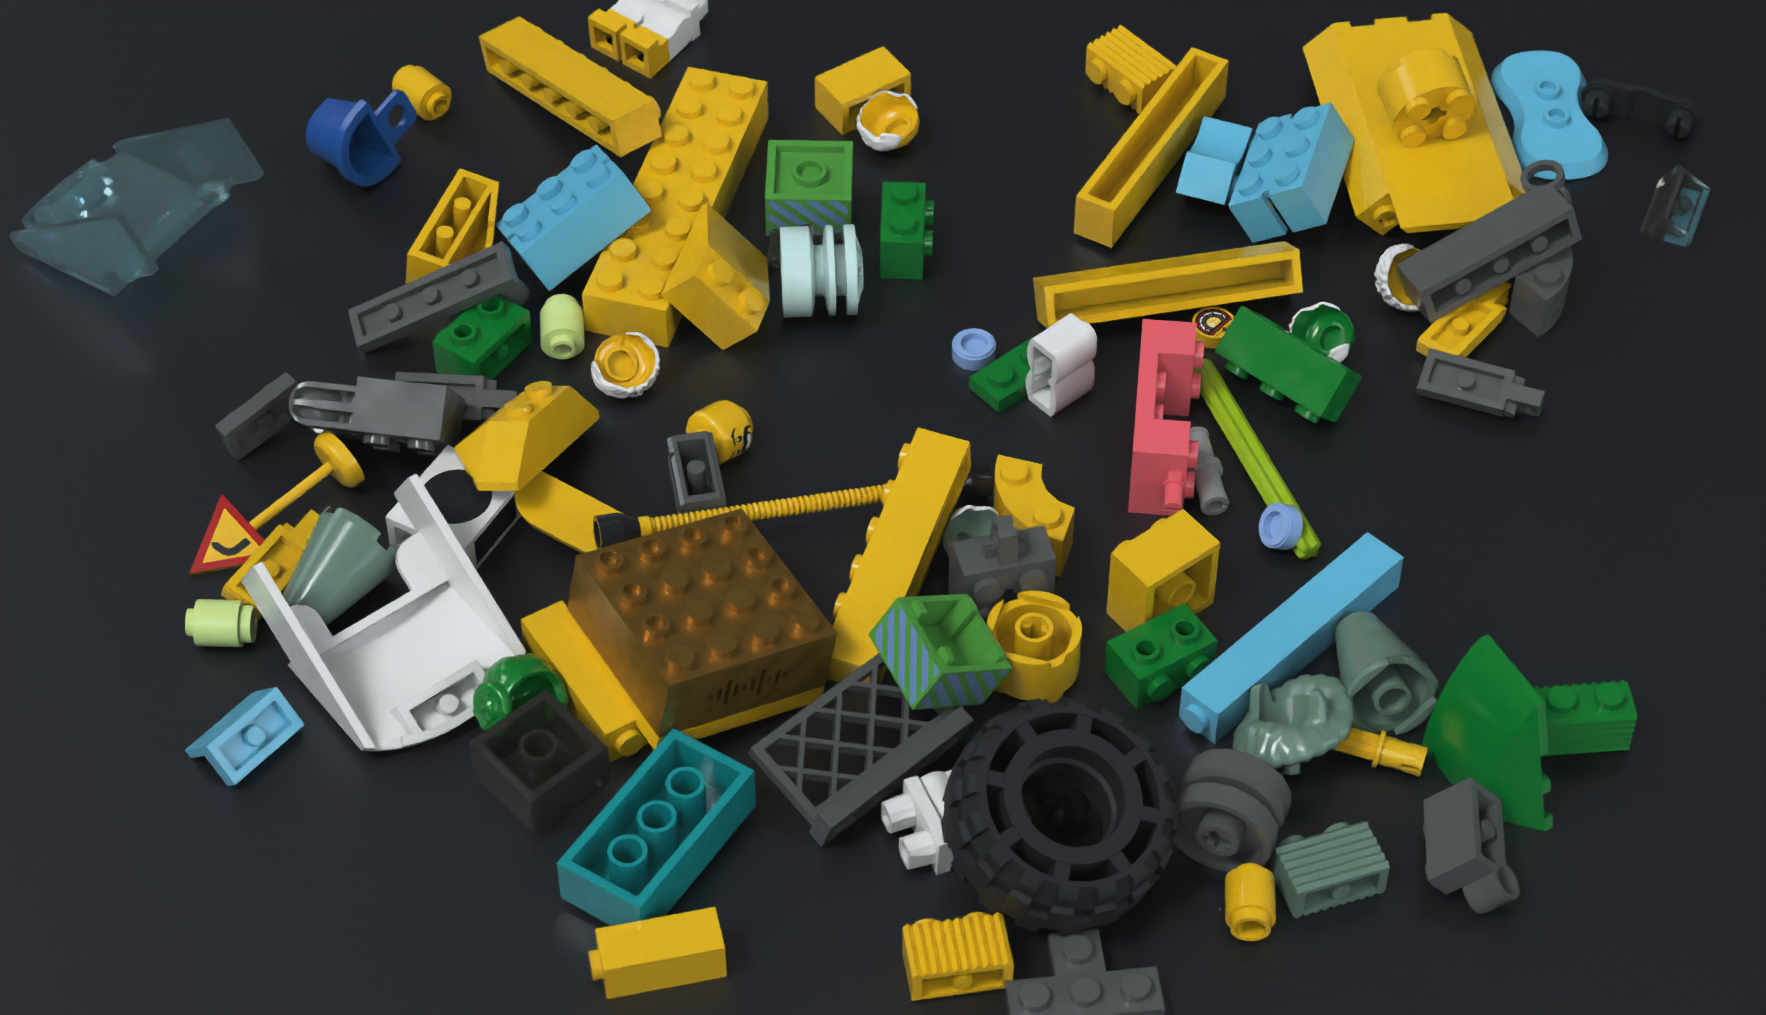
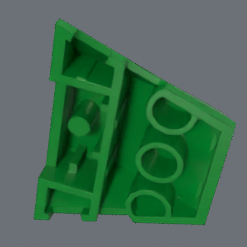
(1495, 731)

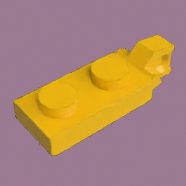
(1467, 325)
(278, 554)

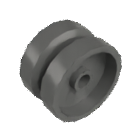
(1230, 809)

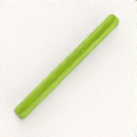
(1252, 452)

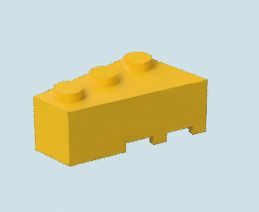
(457, 227)

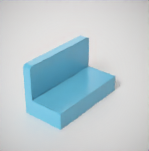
(247, 734)

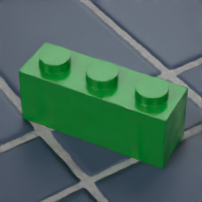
(1287, 366)

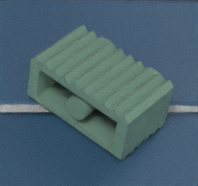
(1329, 868)

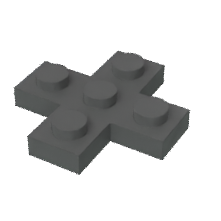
(1083, 985)

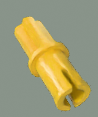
(1384, 751)

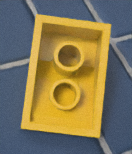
(719, 280)

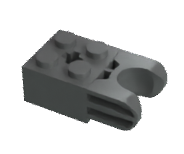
(382, 413)

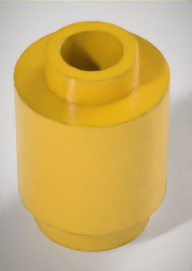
(425, 91)
(1250, 902)

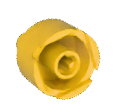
(1427, 97)
(1040, 644)

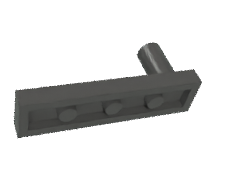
(437, 297)

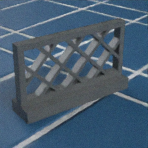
(877, 780)

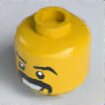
(729, 425)

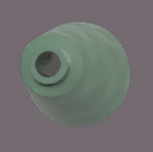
(339, 564)
(1382, 676)

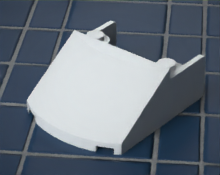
(411, 663)

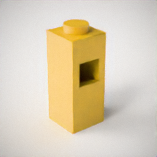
(659, 953)

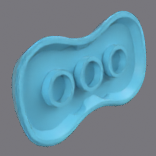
(1548, 114)

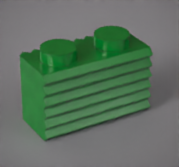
(1589, 717)

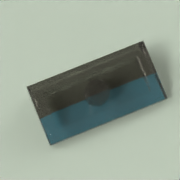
(1675, 207)

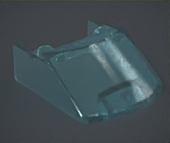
(125, 212)

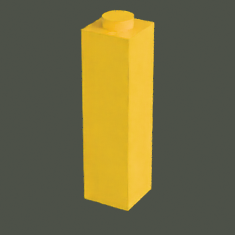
(589, 690)

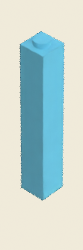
(1289, 636)

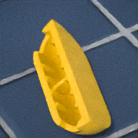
(561, 511)

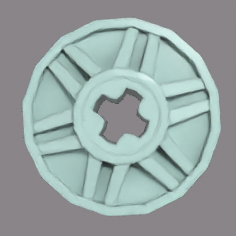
(819, 270)

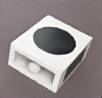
(474, 516)

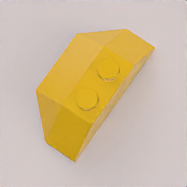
(525, 436)

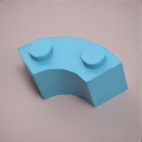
(1215, 161)

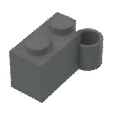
(1468, 846)

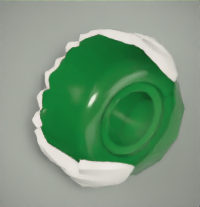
(1325, 329)

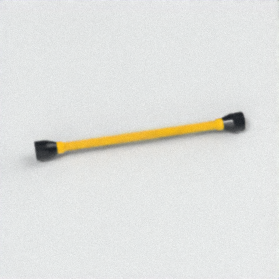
(618, 527)

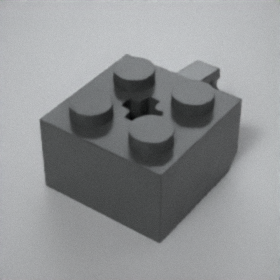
(1001, 564)

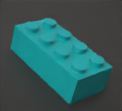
(657, 832)

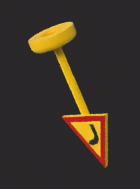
(234, 539)

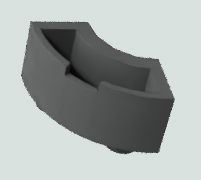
(1541, 292)

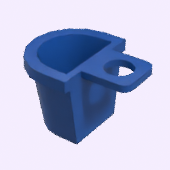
(357, 138)

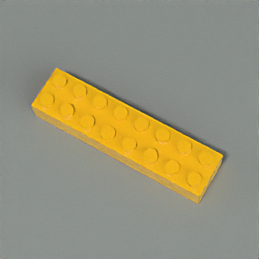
(694, 162)

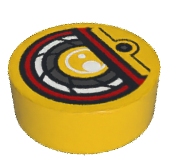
(1211, 325)

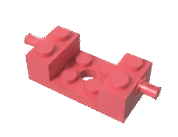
(1162, 446)

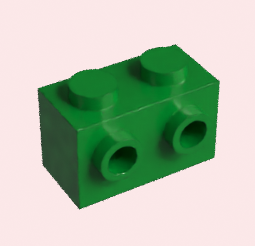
(903, 230)
(483, 339)
(1159, 655)

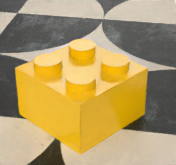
(1162, 570)

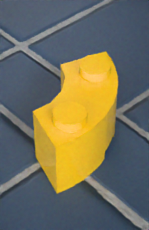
(1025, 497)

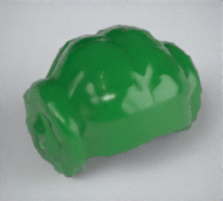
(511, 684)

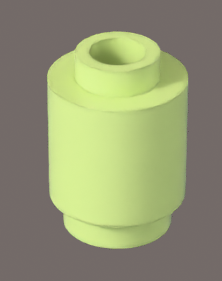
(562, 327)
(221, 623)

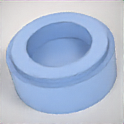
(973, 349)
(1280, 526)

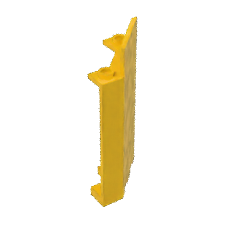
(1423, 186)

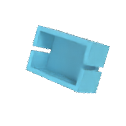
(1294, 166)
(572, 216)

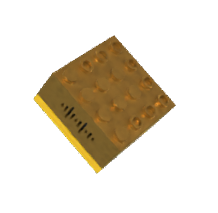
(700, 627)

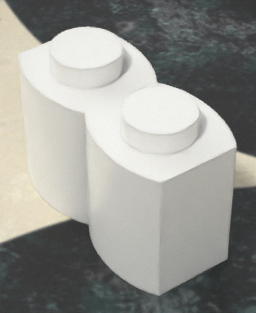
(1061, 364)

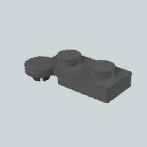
(257, 418)

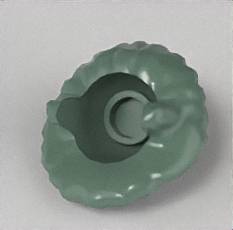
(1295, 721)

